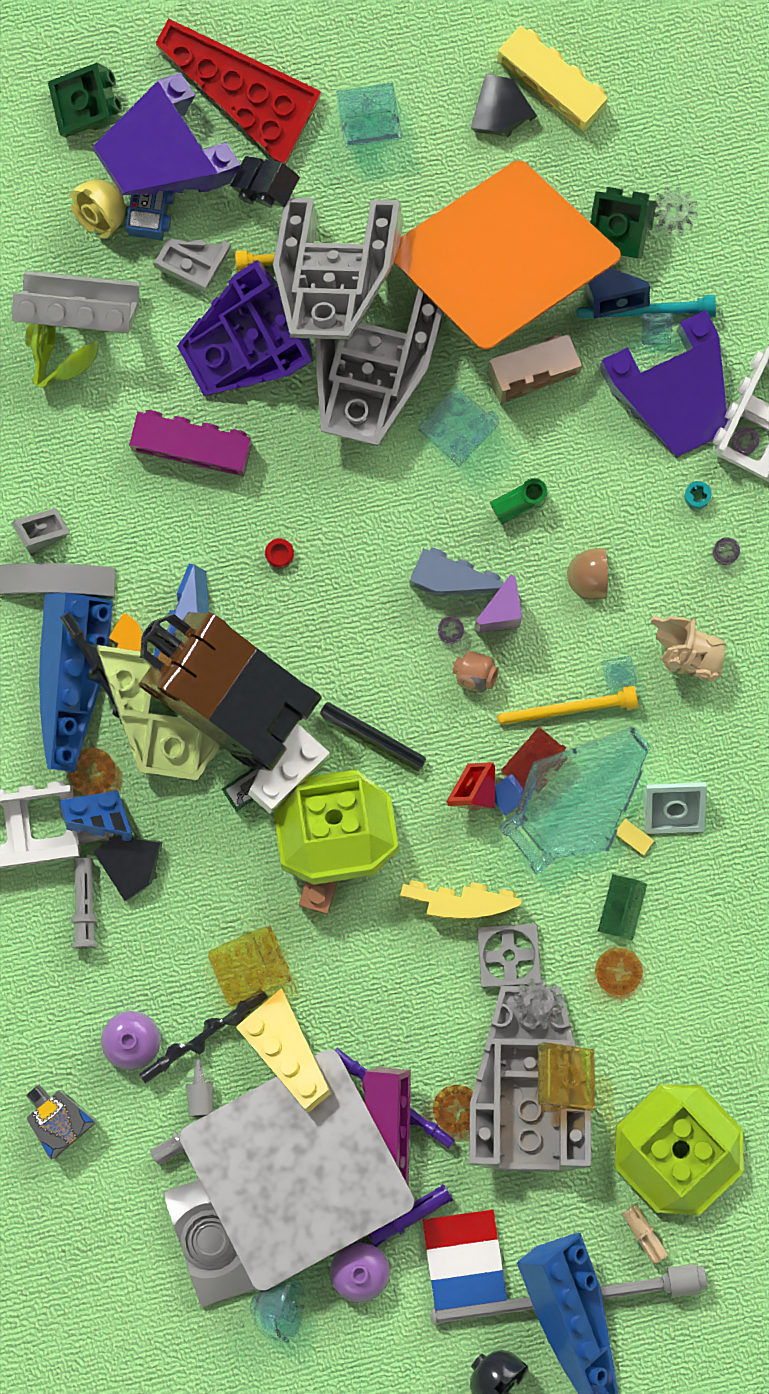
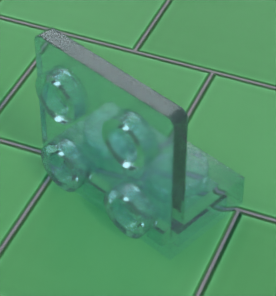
(458, 426)

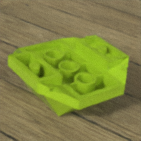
(340, 851)
(646, 1154)

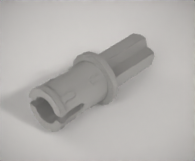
(167, 1149)

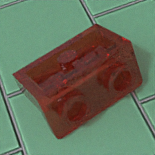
(535, 748)

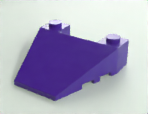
(156, 150)
(680, 397)

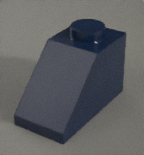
(616, 293)

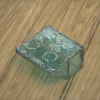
(368, 115)

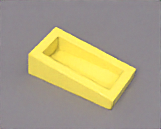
(634, 837)

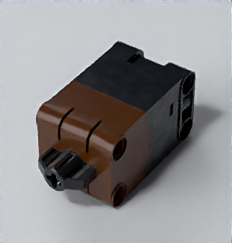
(225, 687)

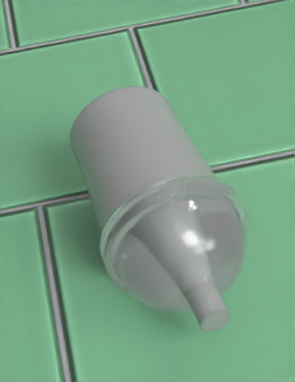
(199, 1091)

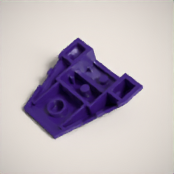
(244, 336)

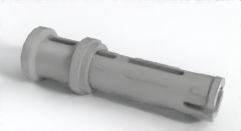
(84, 919)

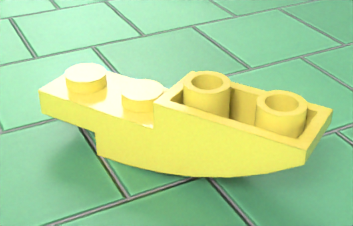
(473, 903)

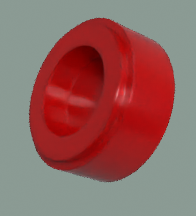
(279, 553)

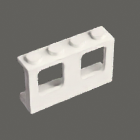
(752, 410)
(20, 845)

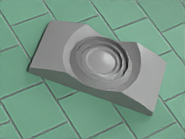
(205, 1245)

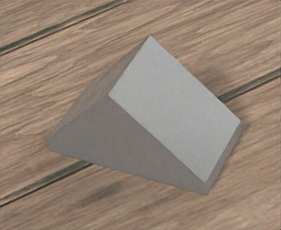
(40, 530)

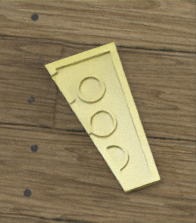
(284, 1048)

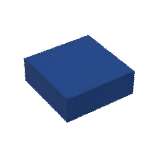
(508, 794)

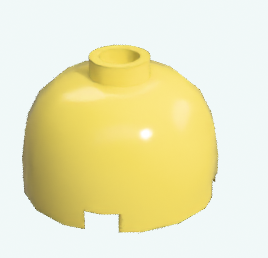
(98, 206)

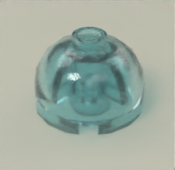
(277, 1310)

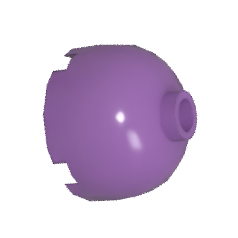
(130, 1040)
(359, 1272)

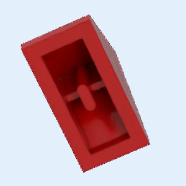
(475, 787)

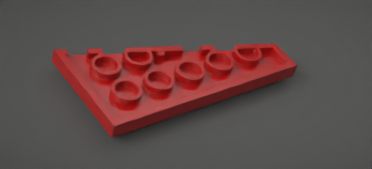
(255, 96)

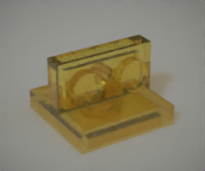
(565, 1077)

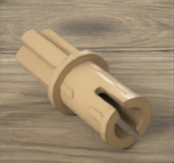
(644, 1234)

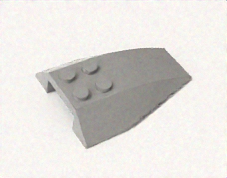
(505, 1114)

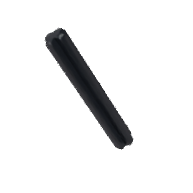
(373, 736)

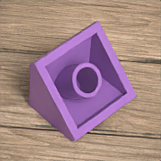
(502, 611)

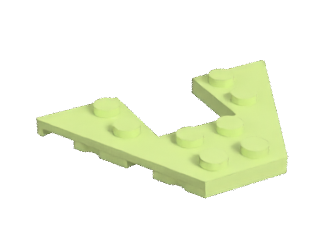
(156, 741)

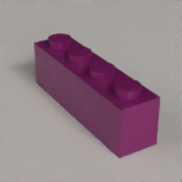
(191, 443)
(389, 1105)

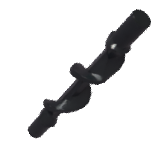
(91, 654)
(197, 1044)

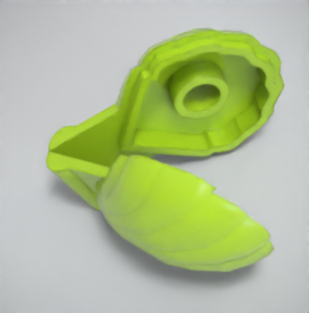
(42, 340)

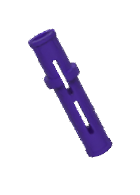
(421, 1209)

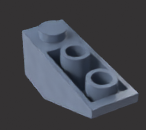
(446, 577)

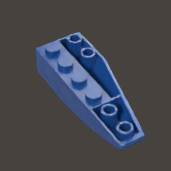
(64, 689)
(571, 1311)

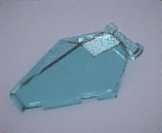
(577, 798)

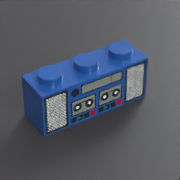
(149, 215)

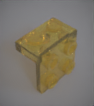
(249, 965)

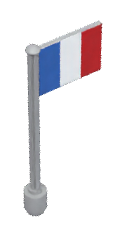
(470, 1276)

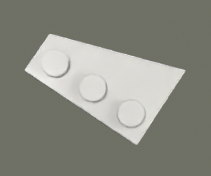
(297, 763)

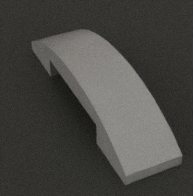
(57, 578)

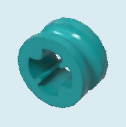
(706, 491)

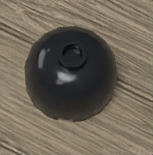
(496, 1373)

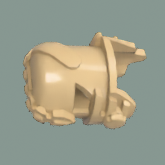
(689, 649)

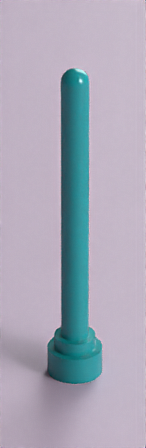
(706, 303)

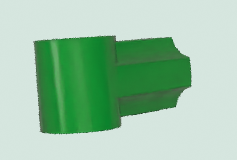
(516, 501)

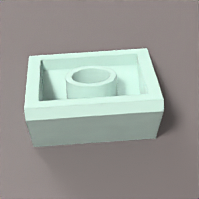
(674, 808)

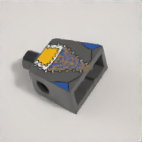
(57, 1120)

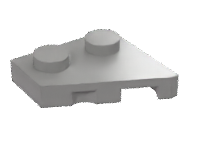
(192, 261)

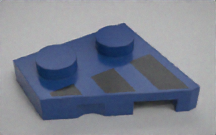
(96, 815)

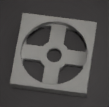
(485, 933)

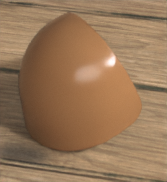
(589, 574)

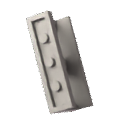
(76, 302)

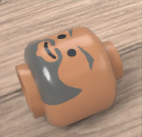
(475, 672)

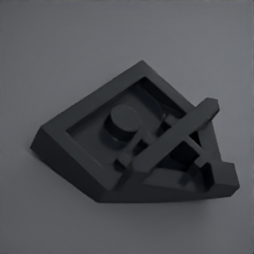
(500, 107)
(129, 863)

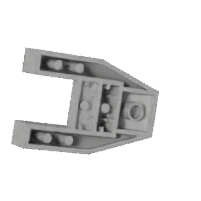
(332, 284)
(374, 373)

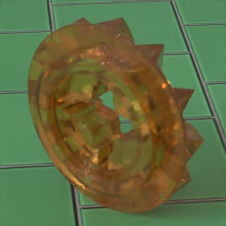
(99, 783)
(606, 978)
(444, 1099)

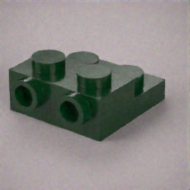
(84, 100)
(624, 219)

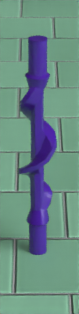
(431, 1128)

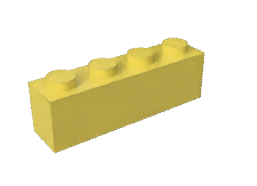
(552, 77)

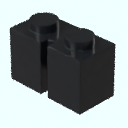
(264, 182)

